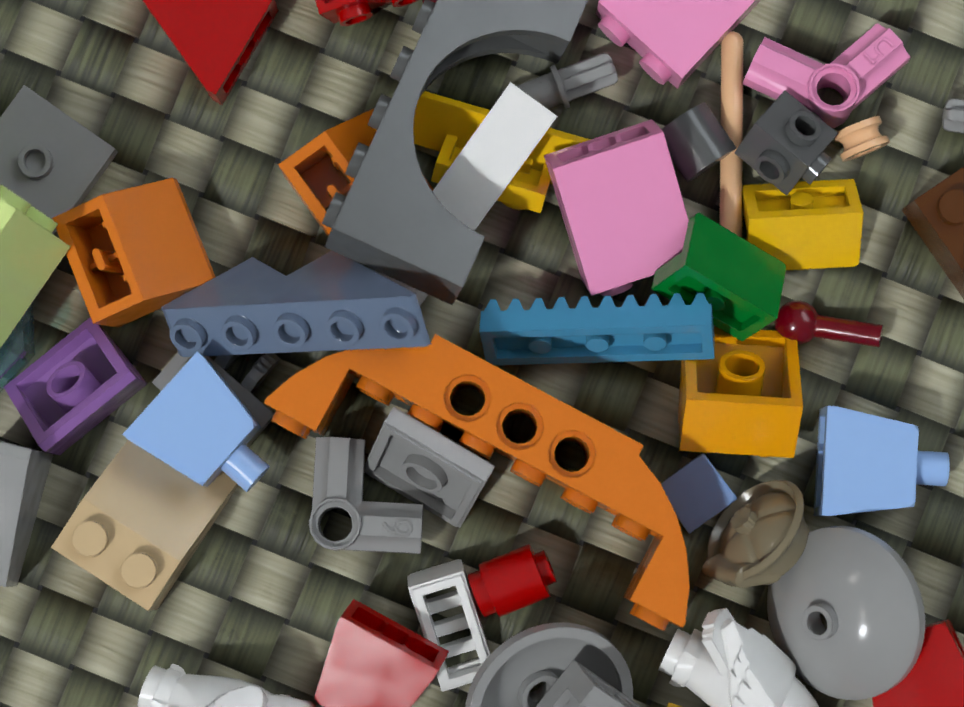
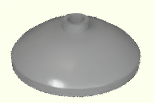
(869, 610)
(543, 656)

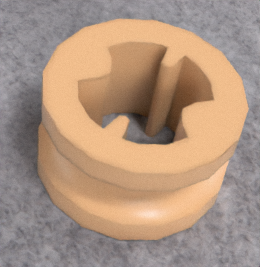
(861, 138)

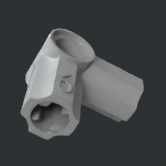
(340, 483)

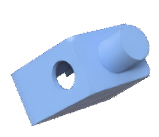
(200, 428)
(870, 463)

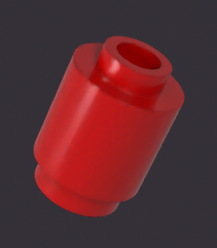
(512, 581)

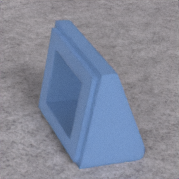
(697, 492)

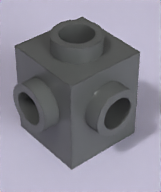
(787, 144)

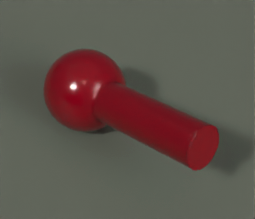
(802, 323)

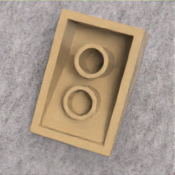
(141, 524)

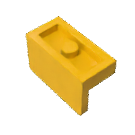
(808, 227)

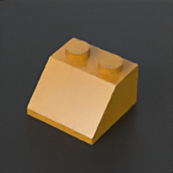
(742, 398)

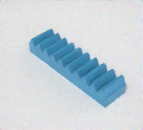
(598, 333)

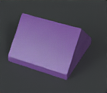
(73, 387)

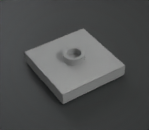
(49, 155)
(427, 467)

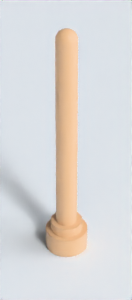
(732, 122)

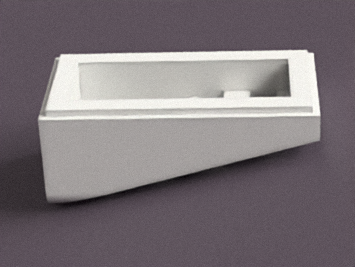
(437, 579)

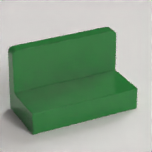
(730, 272)

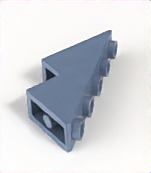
(315, 308)

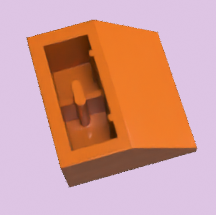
(321, 165)
(133, 251)

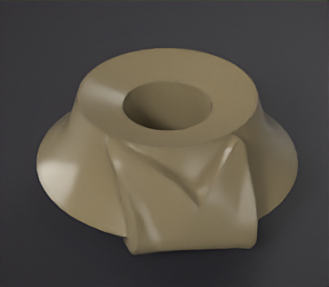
(758, 536)

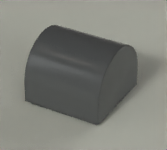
(697, 141)

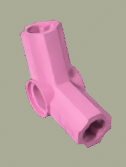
(853, 73)

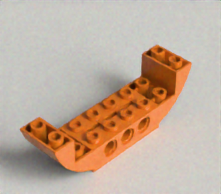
(612, 469)

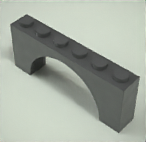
(390, 211)

